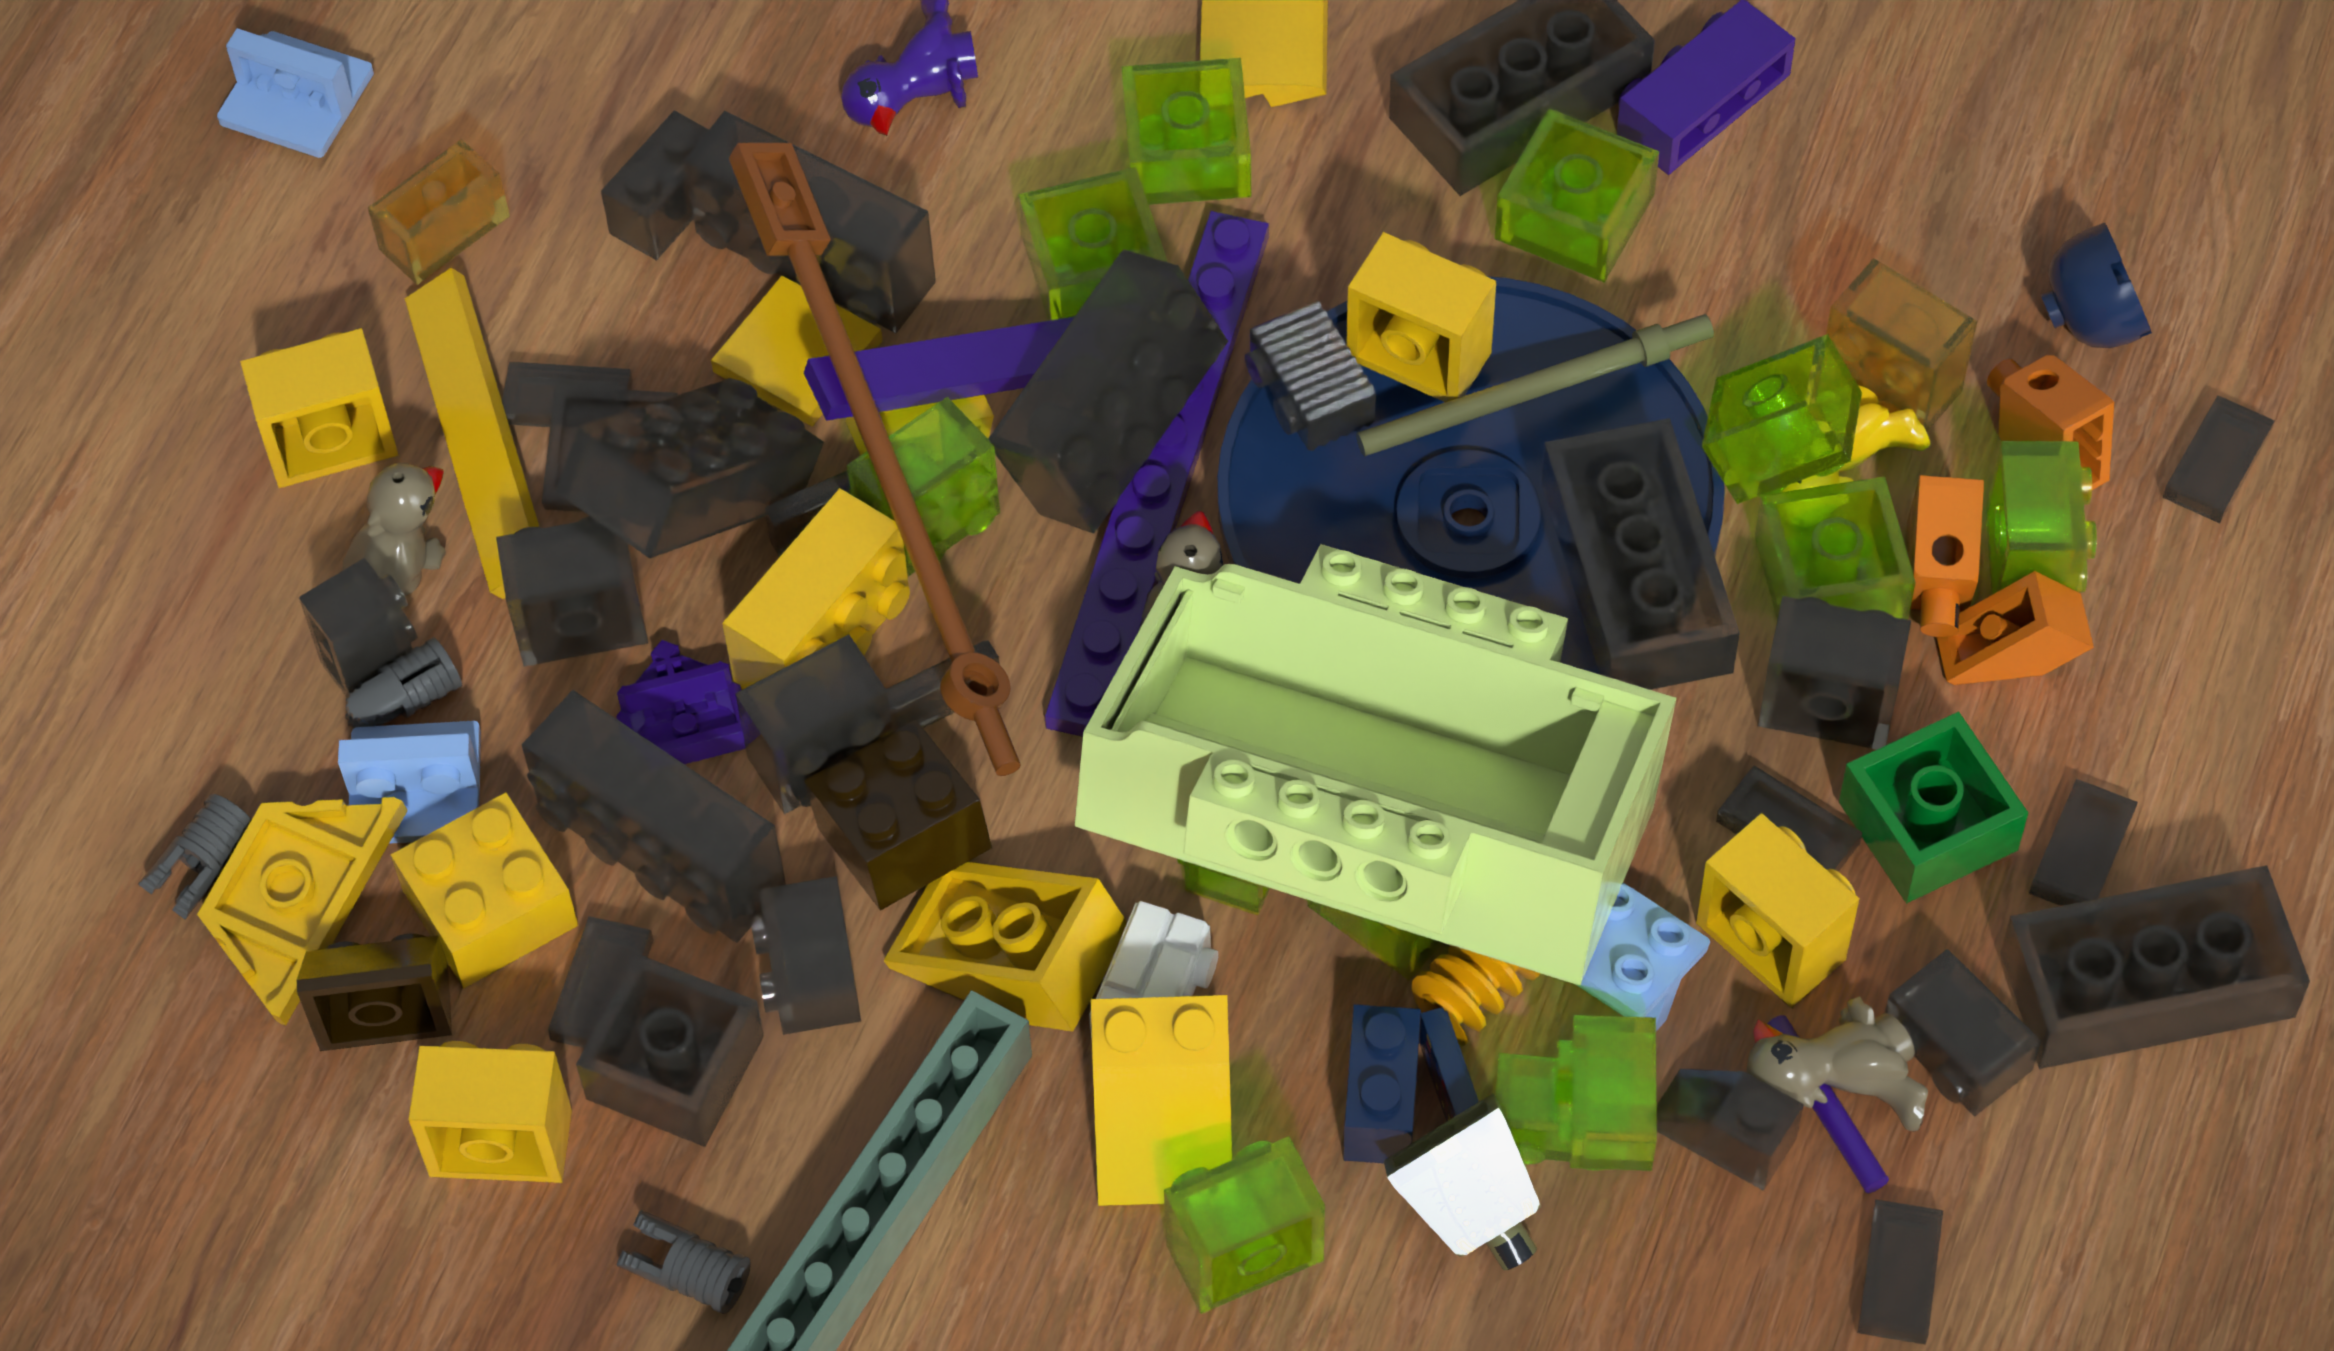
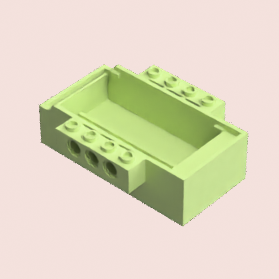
(1381, 754)

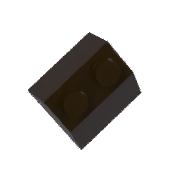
(376, 992)

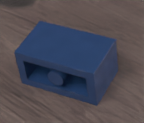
(1381, 1082)

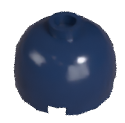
(2094, 292)

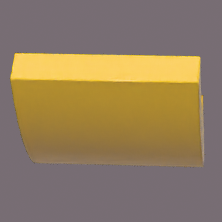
(1277, 41)

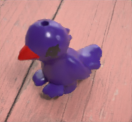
(928, 66)

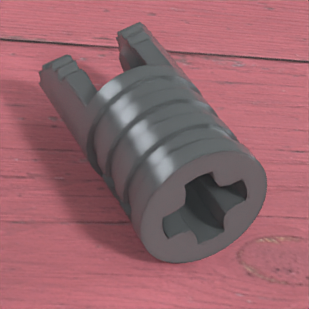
(405, 686)
(203, 848)
(691, 1266)

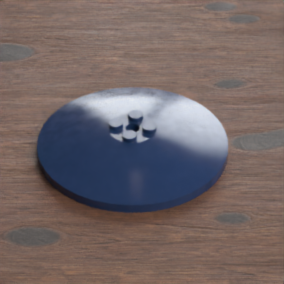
(1401, 501)

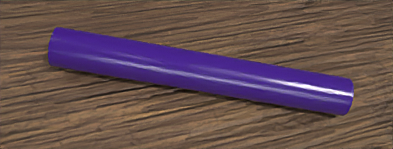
(1843, 1130)

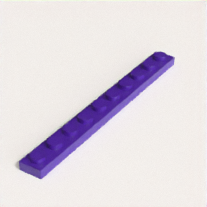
(1155, 496)

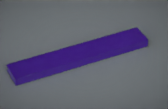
(940, 367)

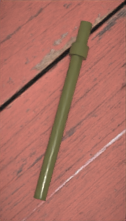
(1646, 347)

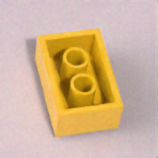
(830, 582)

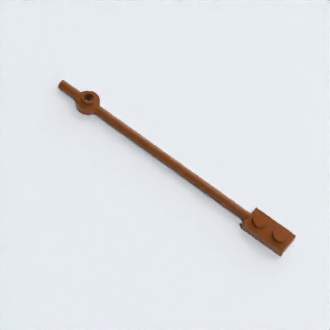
(794, 228)

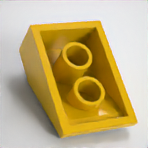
(1014, 938)
(1158, 1093)

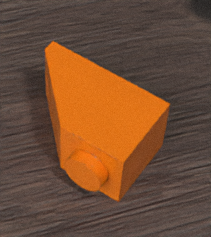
(2017, 633)

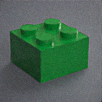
(1932, 807)

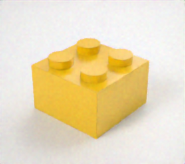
(1420, 318)
(319, 407)
(485, 889)
(1777, 909)
(490, 1112)

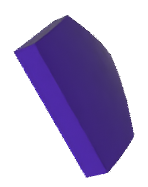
(684, 706)

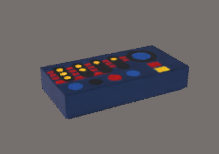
(1446, 1063)

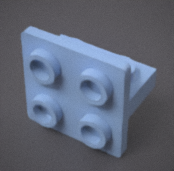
(291, 90)
(423, 765)
(1642, 957)

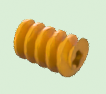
(1463, 983)

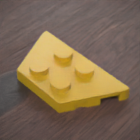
(294, 888)

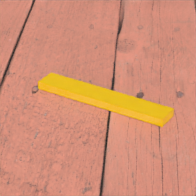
(471, 417)

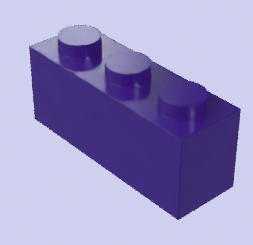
(1706, 84)

